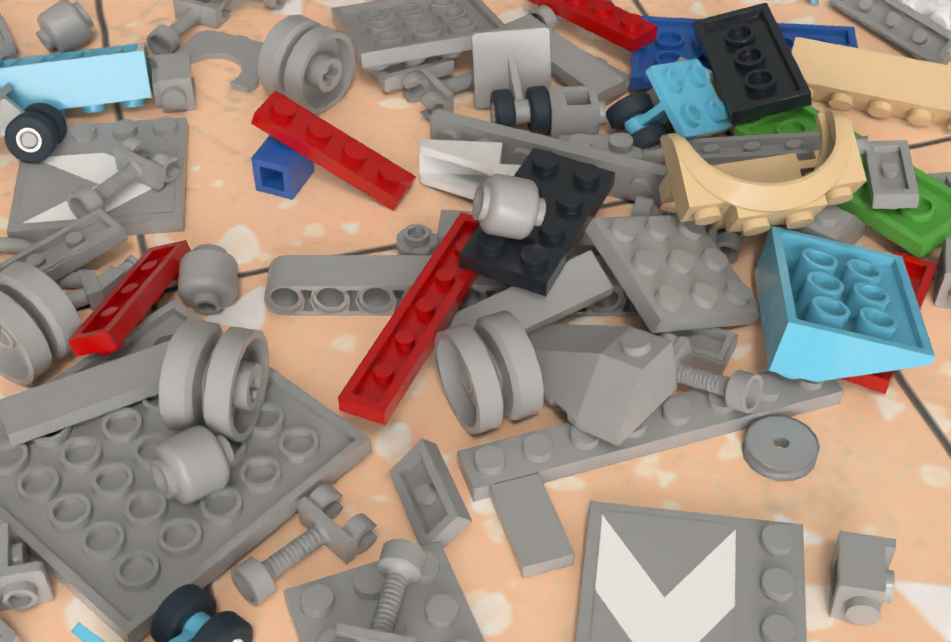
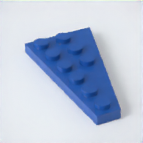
(677, 39)

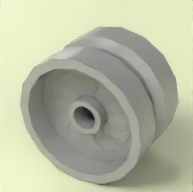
(307, 63)
(33, 323)
(489, 371)
(214, 379)

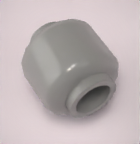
(64, 26)
(508, 206)
(208, 279)
(192, 464)

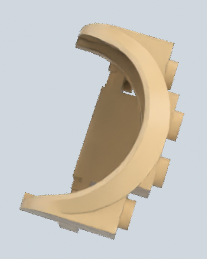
(767, 189)

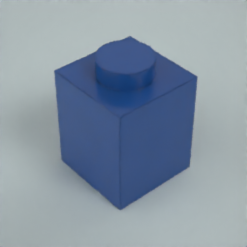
(280, 169)

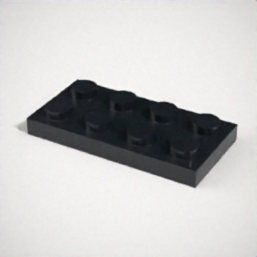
(751, 63)
(572, 199)

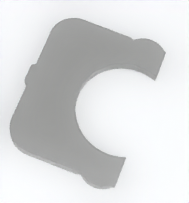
(238, 49)

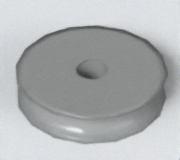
(787, 463)

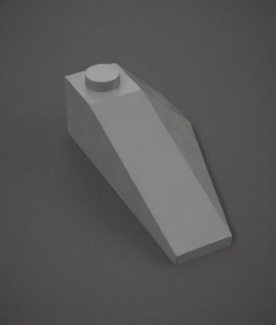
(604, 375)

